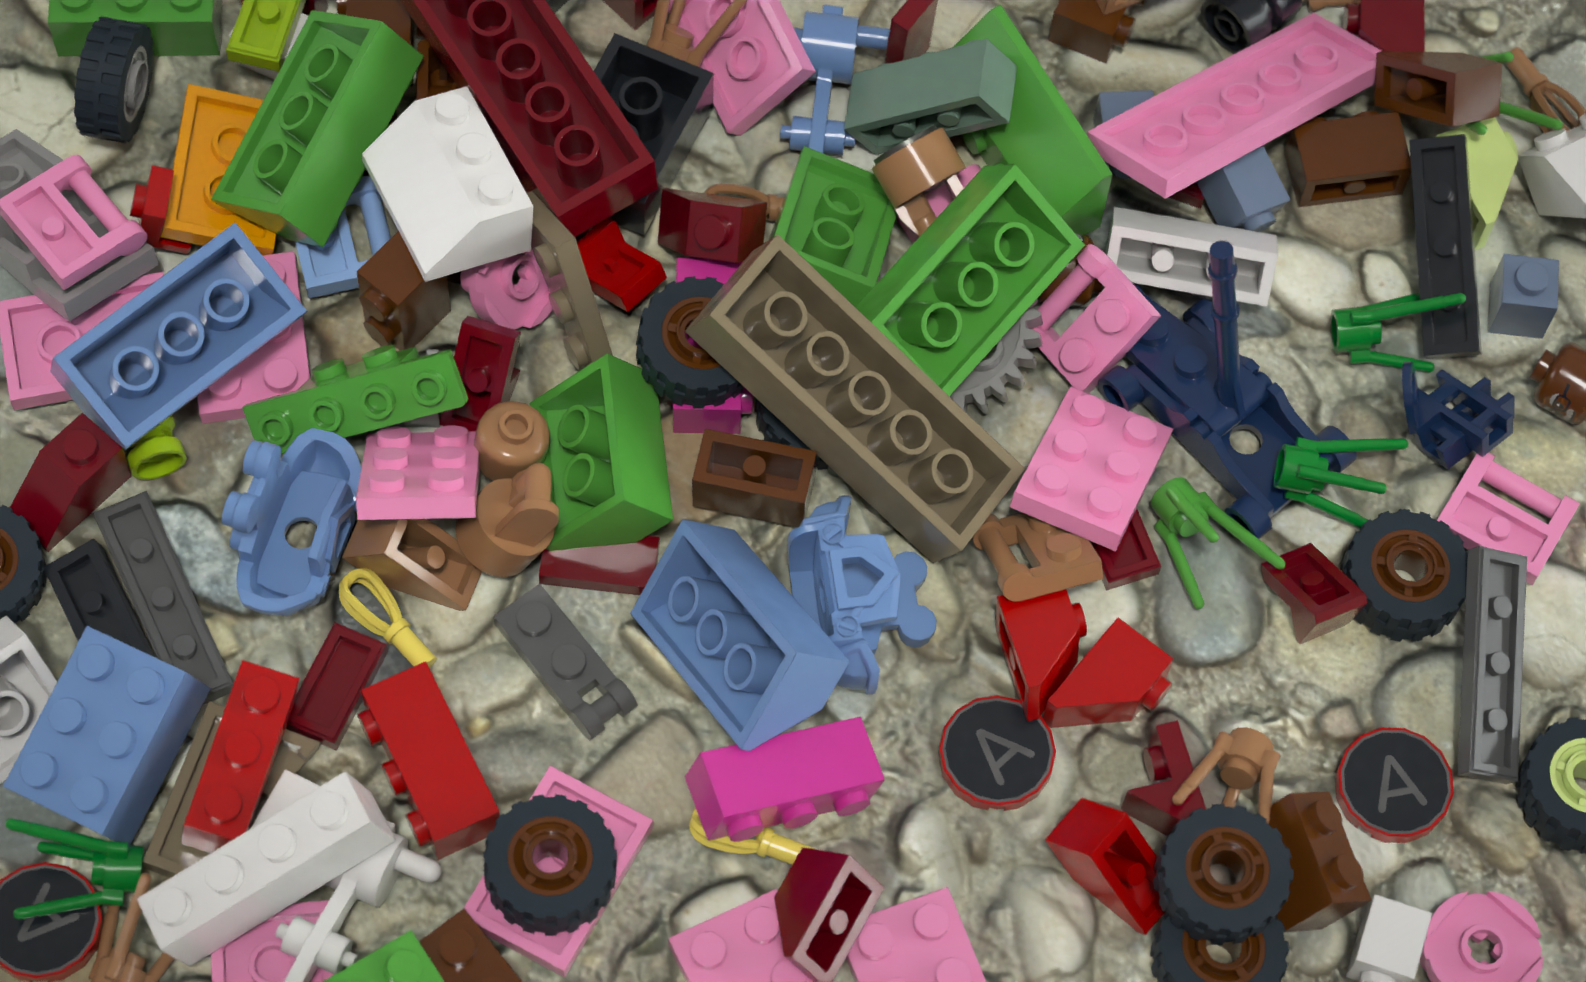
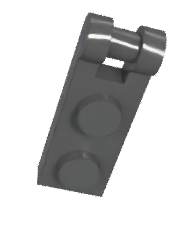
(563, 661)

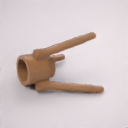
(677, 41)
(1244, 760)
(118, 963)

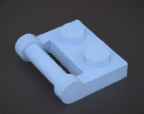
(335, 265)

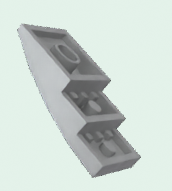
(20, 162)

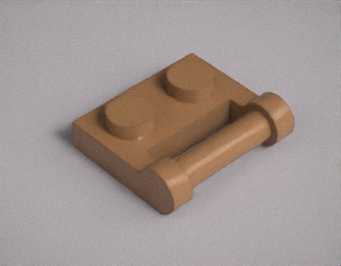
(1057, 556)

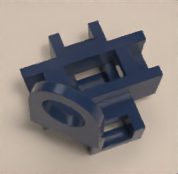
(1457, 429)

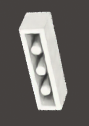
(266, 869)

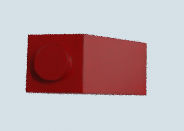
(1039, 644)
(1111, 681)
(1109, 861)

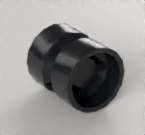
(1245, 22)

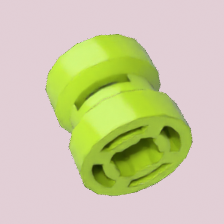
(157, 453)

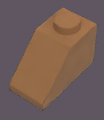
(414, 559)

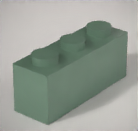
(949, 88)

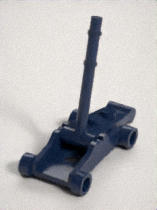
(1208, 390)

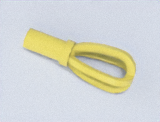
(396, 633)
(767, 843)

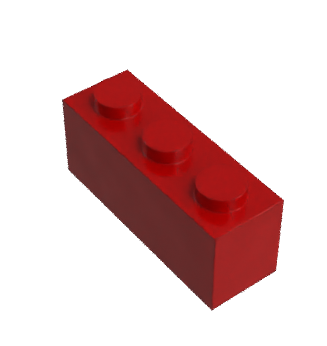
(240, 757)
(428, 761)

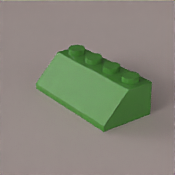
(316, 124)
(1041, 134)
(971, 274)

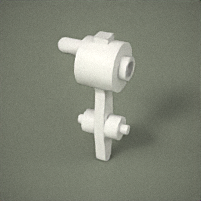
(369, 882)

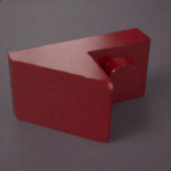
(487, 369)
(1315, 591)
(1170, 764)

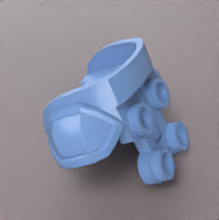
(310, 483)
(856, 589)

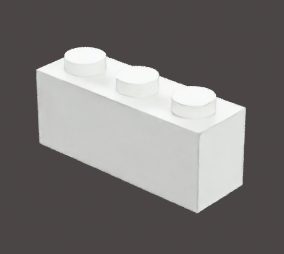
(1176, 254)

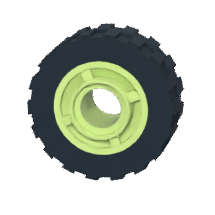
(1548, 785)

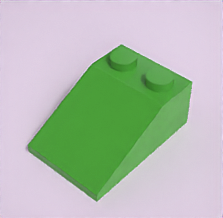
(837, 222)

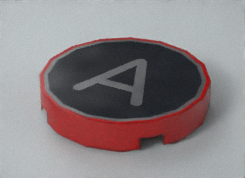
(995, 754)
(1394, 785)
(49, 944)

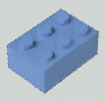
(107, 736)

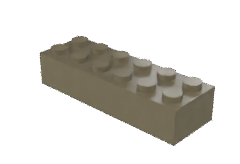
(855, 399)

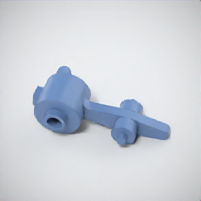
(831, 47)

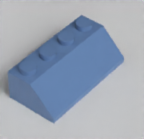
(176, 337)
(737, 635)

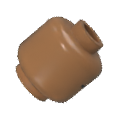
(511, 439)

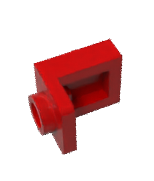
(151, 206)
(616, 268)

